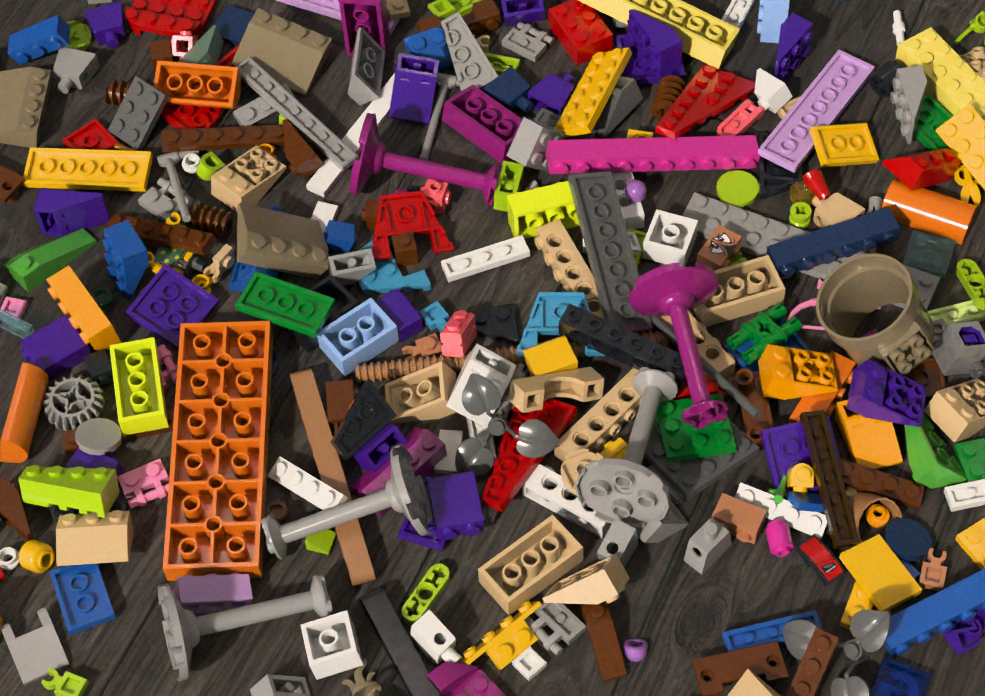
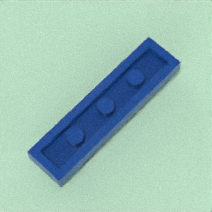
(764, 632)

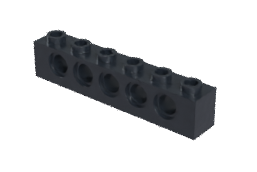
(619, 343)

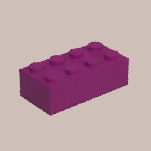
(370, 16)

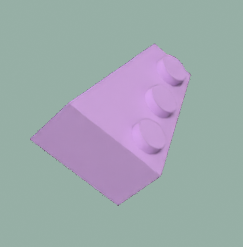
(213, 592)

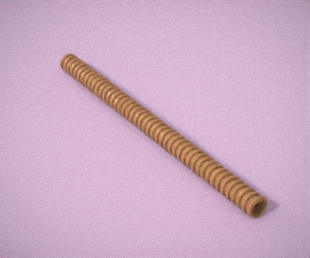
(402, 368)

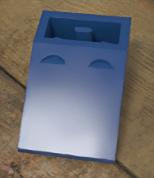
(125, 257)

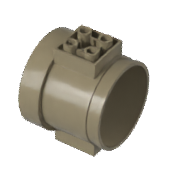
(858, 289)

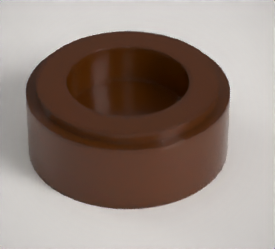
(278, 510)

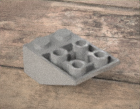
(909, 98)

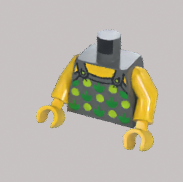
(179, 260)

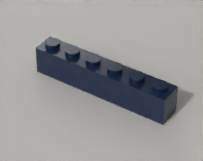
(834, 242)

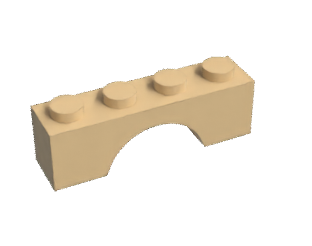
(579, 384)

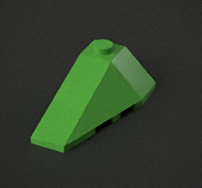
(41, 262)
(929, 459)

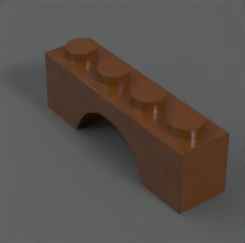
(482, 19)

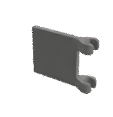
(36, 650)

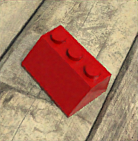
(924, 167)

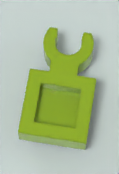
(67, 685)

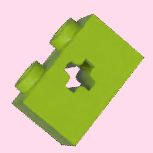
(509, 182)

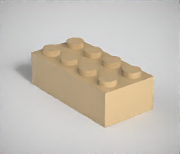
(742, 291)
(530, 564)

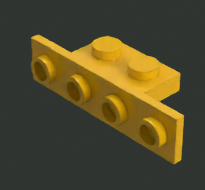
(507, 641)

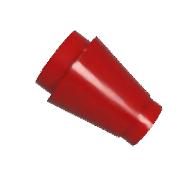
(816, 183)

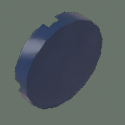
(907, 539)

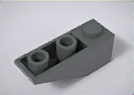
(620, 103)

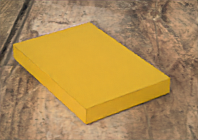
(844, 144)
(880, 573)

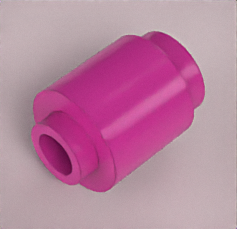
(779, 538)

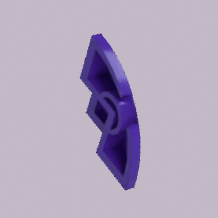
(967, 634)

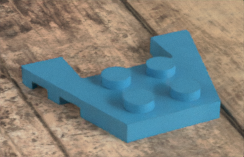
(388, 277)
(546, 316)

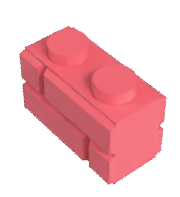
(458, 334)

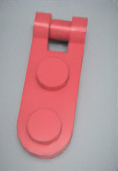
(740, 119)

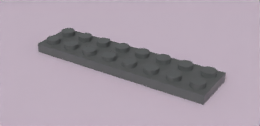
(607, 248)

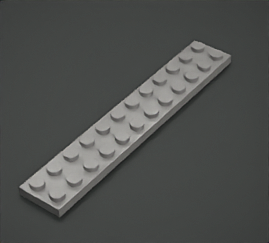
(761, 232)

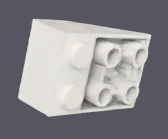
(487, 364)

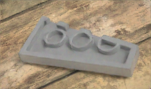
(466, 54)

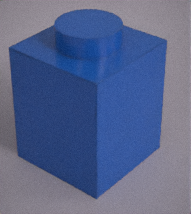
(340, 236)

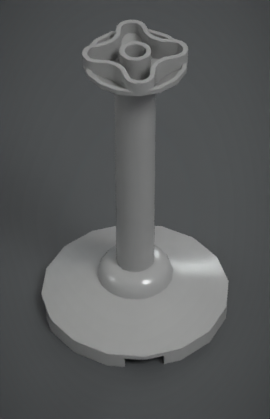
(624, 486)
(402, 492)
(184, 629)

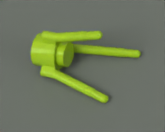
(977, 25)

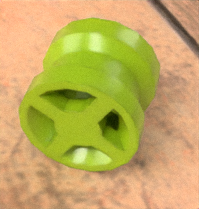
(803, 218)

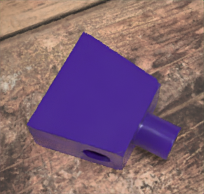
(107, 24)
(552, 93)

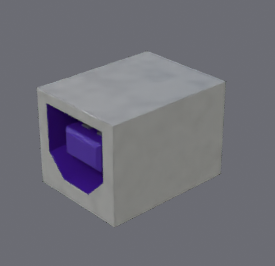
(960, 348)

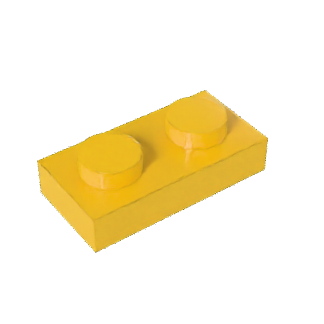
(858, 601)

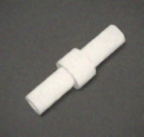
(898, 27)

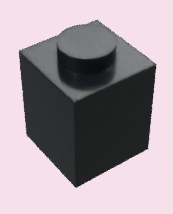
(99, 368)

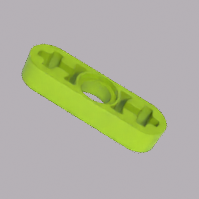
(976, 275)
(426, 584)

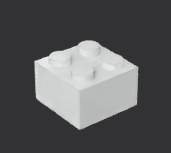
(670, 238)
(331, 645)

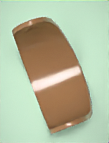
(862, 500)

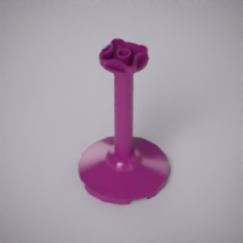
(375, 157)
(673, 293)

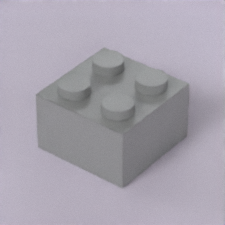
(531, 143)

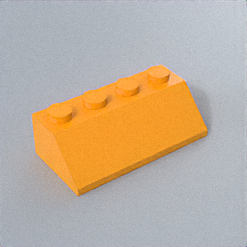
(83, 309)

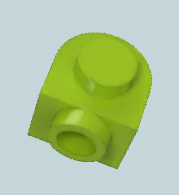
(208, 166)

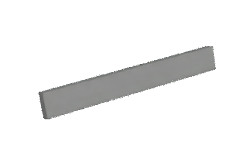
(297, 114)

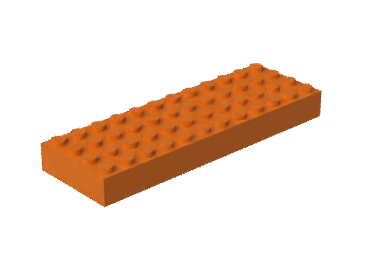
(219, 450)

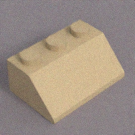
(93, 538)

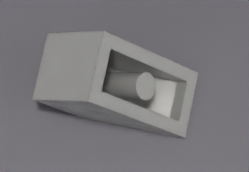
(351, 266)
(281, 686)

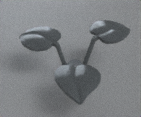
(482, 396)
(868, 628)

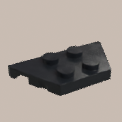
(772, 177)

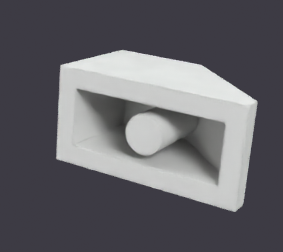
(771, 91)

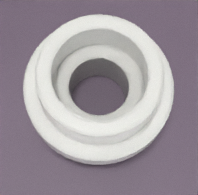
(187, 163)
(6, 553)

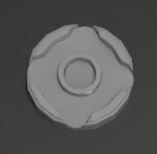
(98, 436)

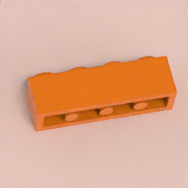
(843, 371)

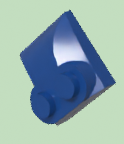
(430, 45)

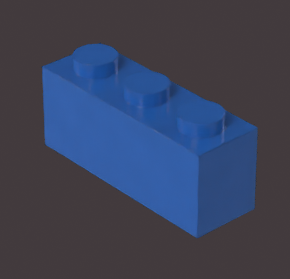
(39, 40)

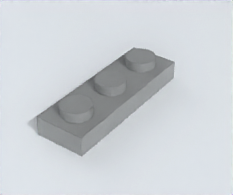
(256, 111)

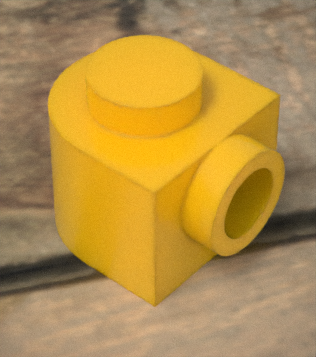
(800, 478)

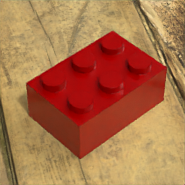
(580, 30)

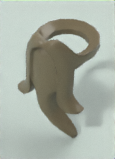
(363, 687)

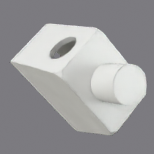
(434, 639)

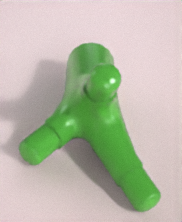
(780, 492)

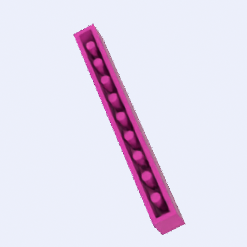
(652, 154)

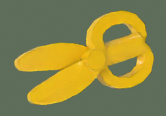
(969, 186)

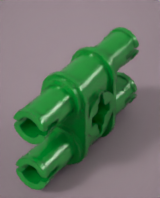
(764, 331)

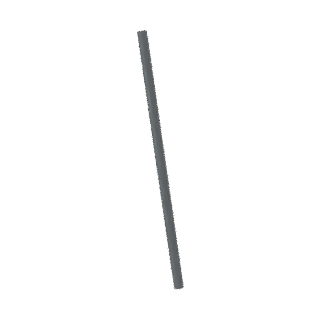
(712, 372)

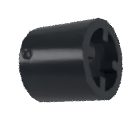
(882, 79)

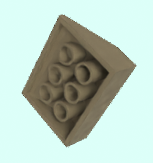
(284, 50)
(23, 105)
(281, 241)

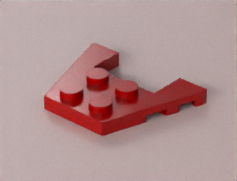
(404, 214)

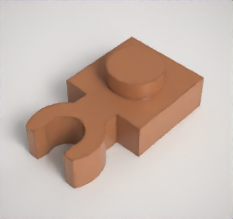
(424, 347)
(932, 573)

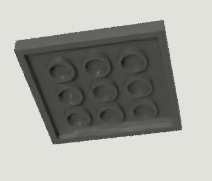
(697, 474)

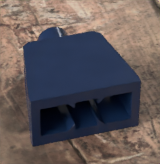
(510, 91)

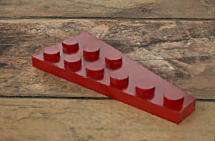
(705, 96)
(196, 116)
(513, 468)

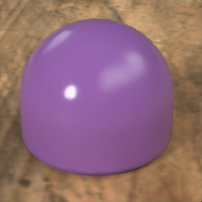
(635, 191)
(635, 653)

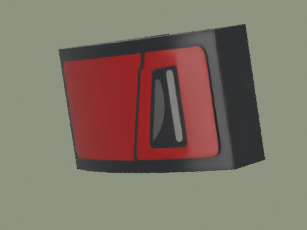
(821, 559)

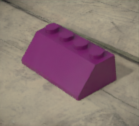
(482, 121)
(426, 453)

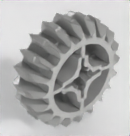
(70, 398)

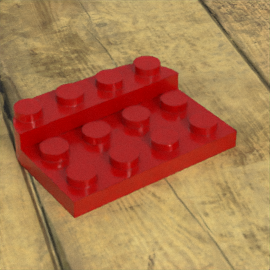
(169, 16)

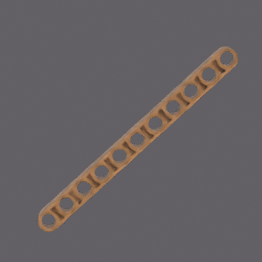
(331, 473)

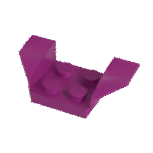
(463, 680)

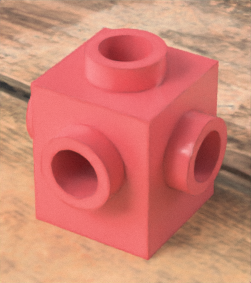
(178, 43)
(437, 195)

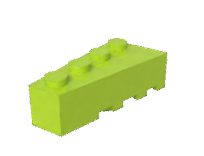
(70, 488)

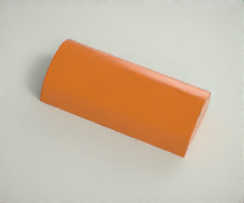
(199, 84)
(930, 211)
(23, 414)

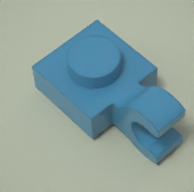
(435, 316)

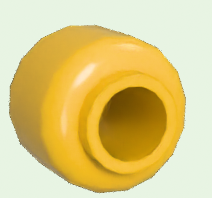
(36, 556)

